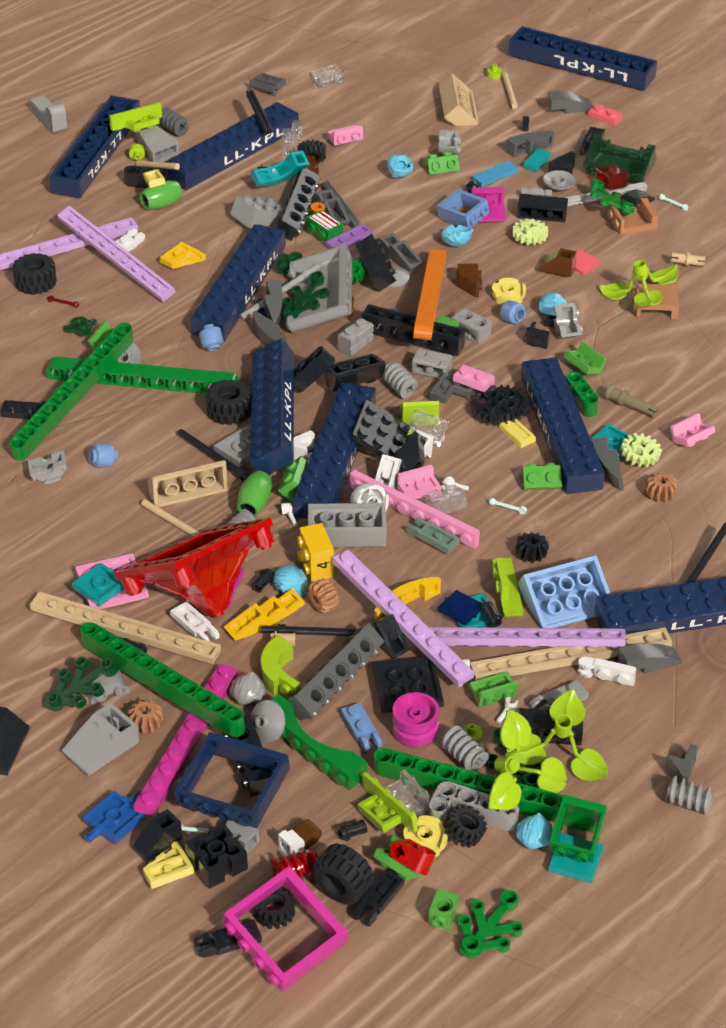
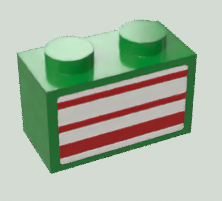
(324, 226)

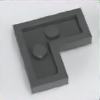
(446, 387)

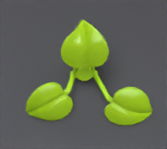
(641, 271)
(565, 712)
(505, 792)

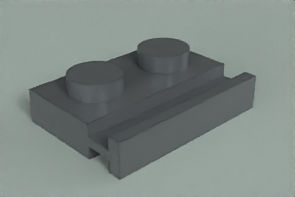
(267, 82)

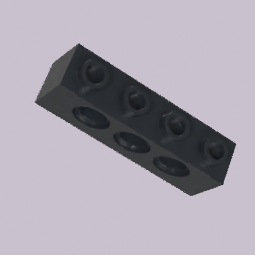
(253, 777)

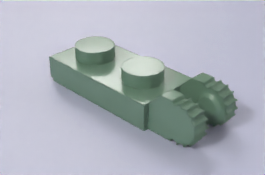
(433, 535)

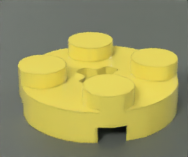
(516, 293)
(434, 827)

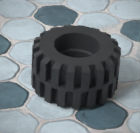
(34, 273)
(228, 402)
(342, 874)

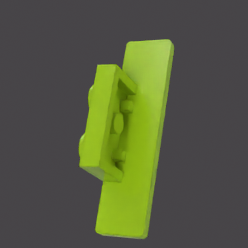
(137, 118)
(507, 587)
(384, 808)

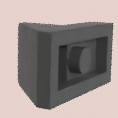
(682, 766)

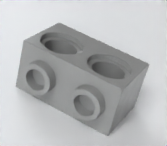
(476, 327)

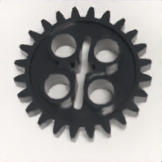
(500, 404)

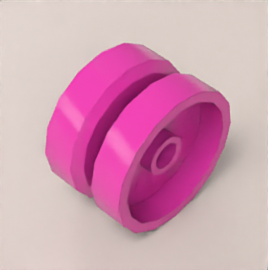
(415, 719)

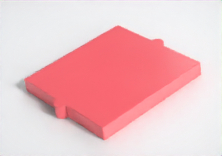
(585, 262)

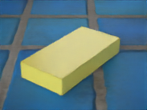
(154, 178)
(518, 433)

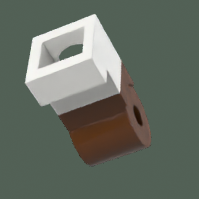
(299, 838)

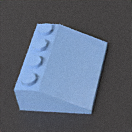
(564, 592)

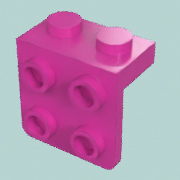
(495, 201)

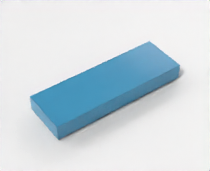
(495, 174)

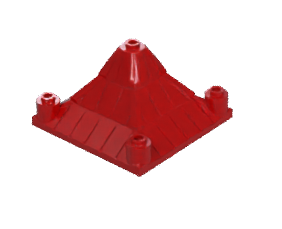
(201, 565)

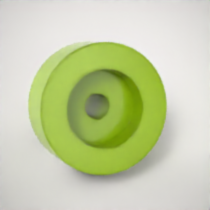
(494, 72)
(137, 152)
(474, 731)

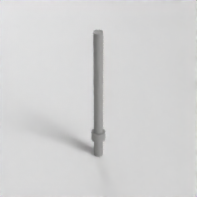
(304, 275)

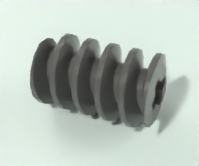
(173, 122)

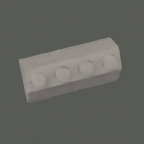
(351, 523)

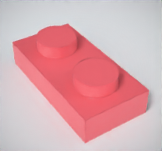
(605, 114)

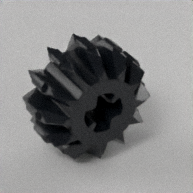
(532, 547)

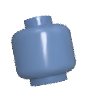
(512, 312)
(211, 337)
(103, 455)

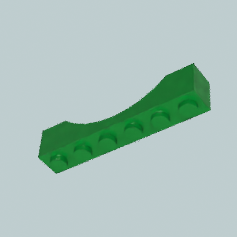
(340, 764)

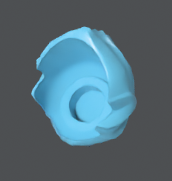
(399, 165)
(456, 236)
(548, 301)
(290, 577)
(534, 831)

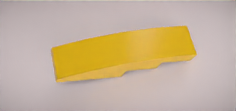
(267, 614)

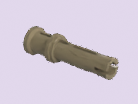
(623, 398)

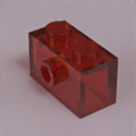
(612, 177)

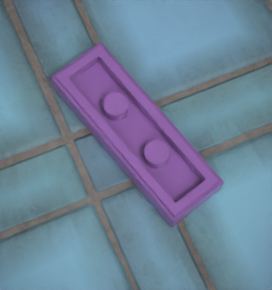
(349, 237)

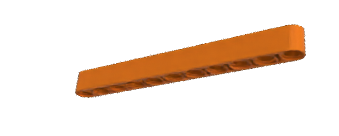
(430, 294)

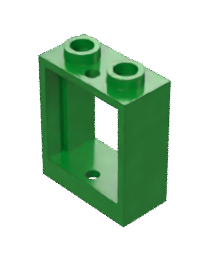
(581, 808)

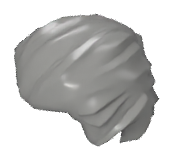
(247, 689)

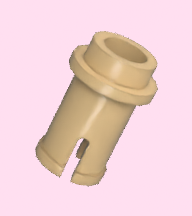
(290, 637)

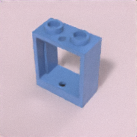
(448, 208)

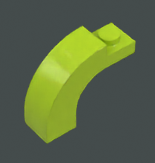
(273, 658)

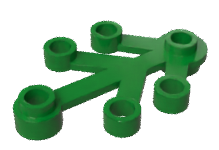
(597, 185)
(489, 927)

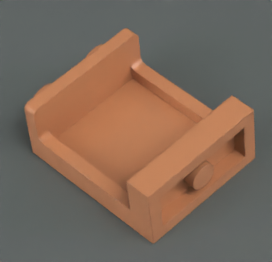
(643, 219)
(669, 302)

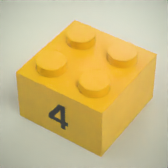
(315, 552)

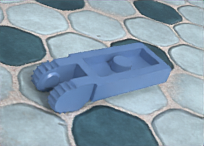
(361, 726)

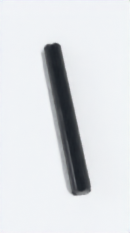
(259, 112)

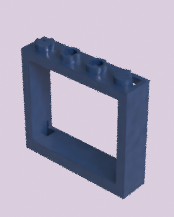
(242, 752)

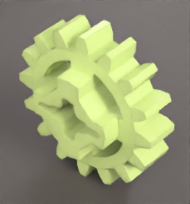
(530, 231)
(641, 450)

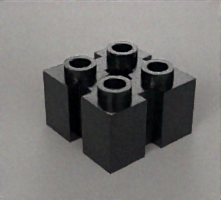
(216, 855)

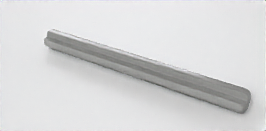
(586, 198)

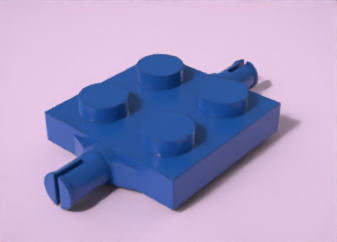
(113, 817)

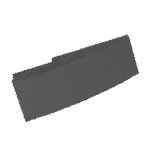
(568, 102)
(529, 142)
(333, 205)
(400, 252)
(273, 300)
(266, 329)
(609, 461)
(648, 656)

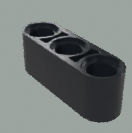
(134, 175)
(312, 368)

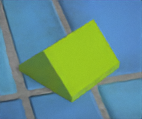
(407, 409)

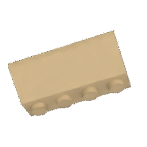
(458, 102)
(188, 484)

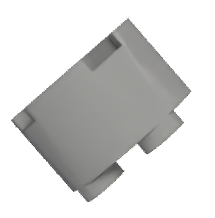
(449, 141)
(566, 320)
(49, 469)
(112, 685)

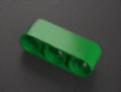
(583, 394)

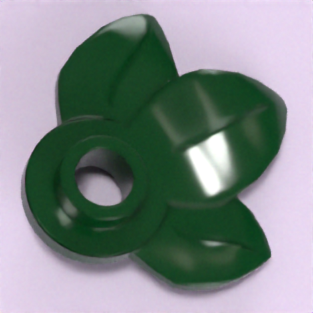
(283, 261)
(80, 325)

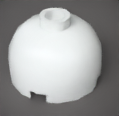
(369, 494)

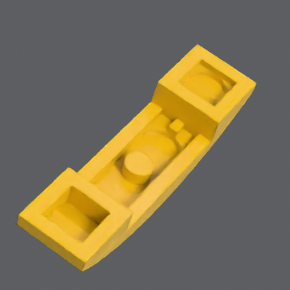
(423, 588)

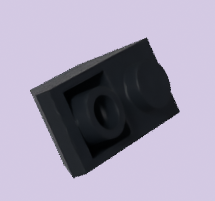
(411, 452)
(158, 835)

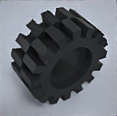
(313, 148)
(471, 819)
(277, 917)

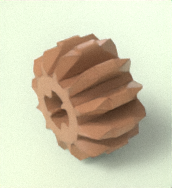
(661, 486)
(323, 595)
(146, 715)

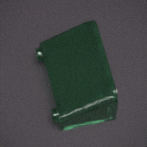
(636, 162)

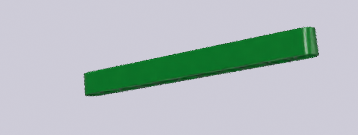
(144, 375)
(71, 392)
(164, 679)
(431, 773)

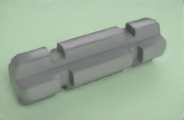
(540, 192)

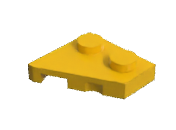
(181, 256)

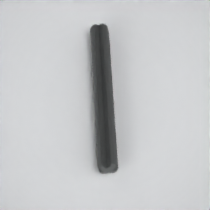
(354, 221)

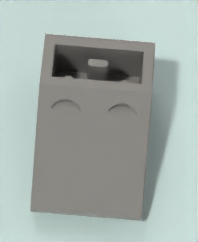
(256, 211)
(102, 739)

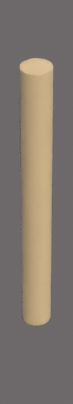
(509, 90)
(162, 165)
(168, 517)

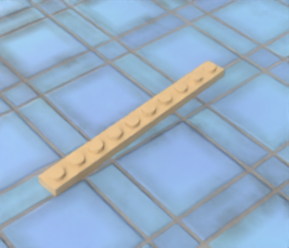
(127, 627)
(560, 656)

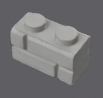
(355, 337)
(431, 363)

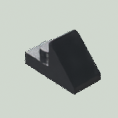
(563, 163)
(390, 632)

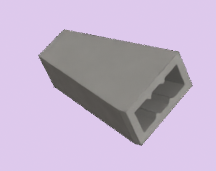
(157, 144)

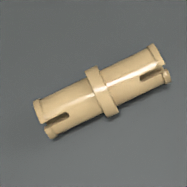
(687, 259)

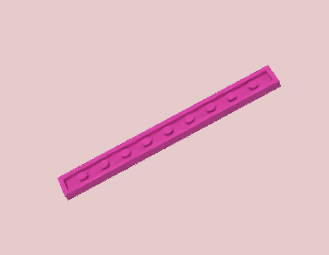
(181, 747)

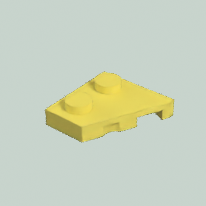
(168, 867)

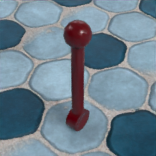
(51, 298)

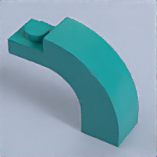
(282, 171)

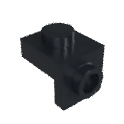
(537, 337)

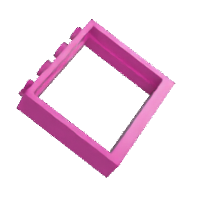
(312, 904)

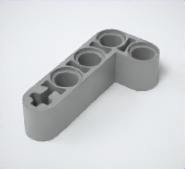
(50, 115)
(451, 794)

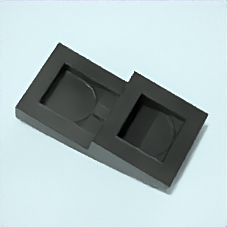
(635, 195)

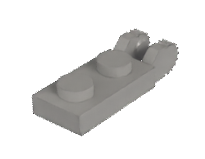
(545, 701)

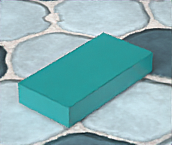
(537, 160)

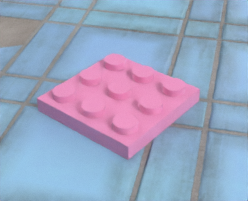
(114, 564)

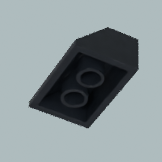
(355, 371)
(12, 736)

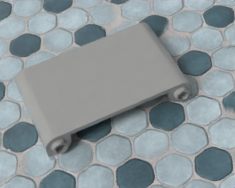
(337, 271)

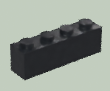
(376, 262)

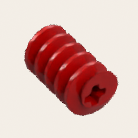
(300, 864)

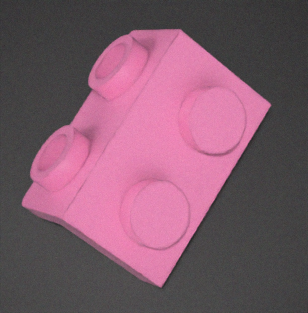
(346, 134)
(474, 378)
(691, 430)
(417, 482)

